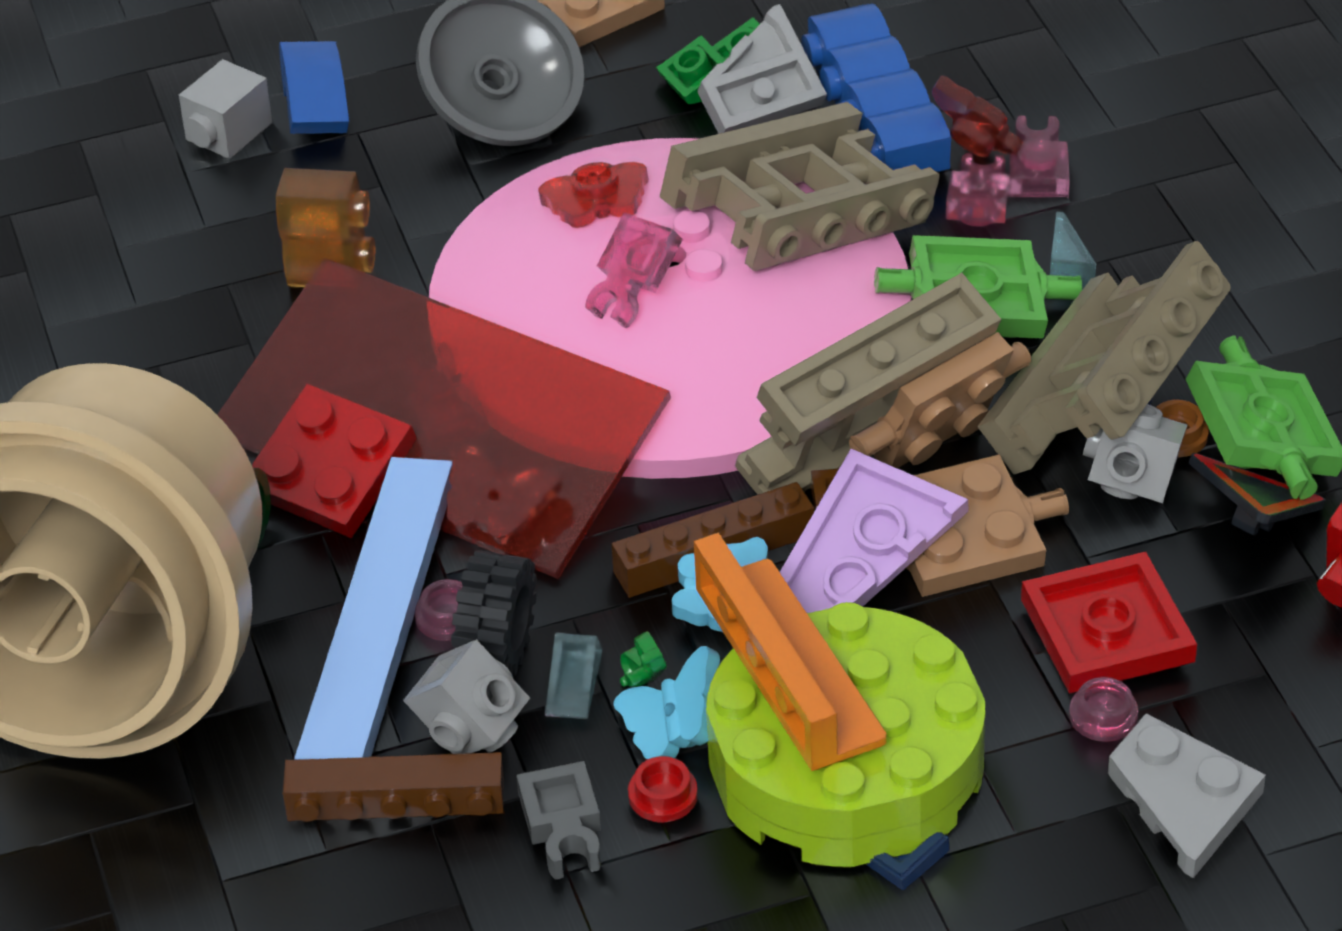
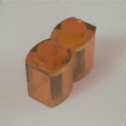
(322, 218)

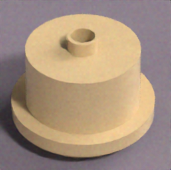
(119, 560)

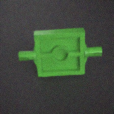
(997, 268)
(1265, 418)

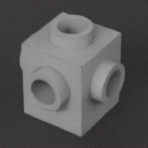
(1138, 461)
(468, 700)

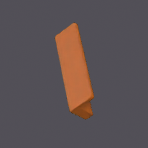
(785, 656)

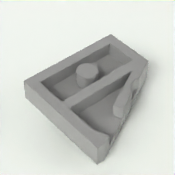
(762, 78)
(1184, 788)

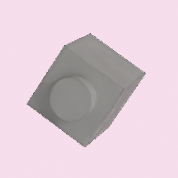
(225, 108)

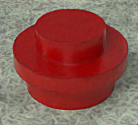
(662, 790)

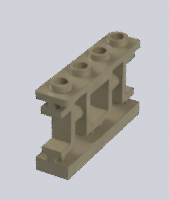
(754, 178)
(1105, 358)
(856, 382)

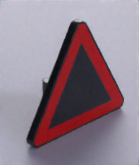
(1258, 498)

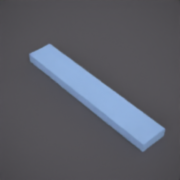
(377, 611)

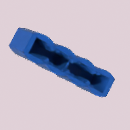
(871, 72)

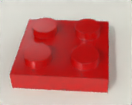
(331, 459)
(1108, 621)

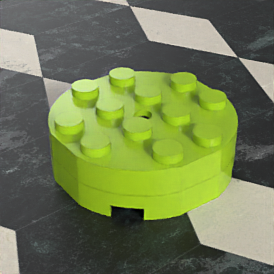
(876, 799)

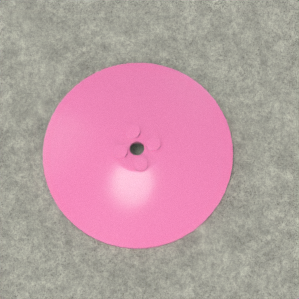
(703, 334)

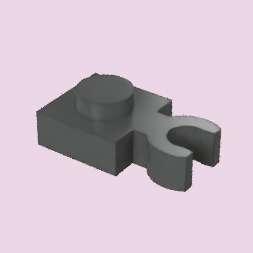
(562, 813)

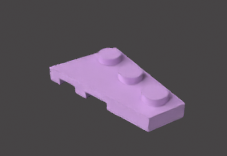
(866, 532)

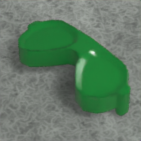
(642, 663)

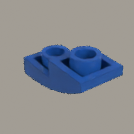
(313, 87)

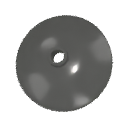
(515, 46)

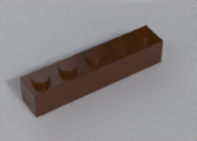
(653, 556)
(394, 786)

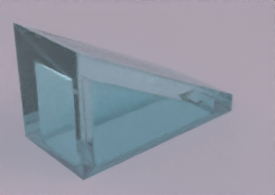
(1069, 253)
(573, 675)

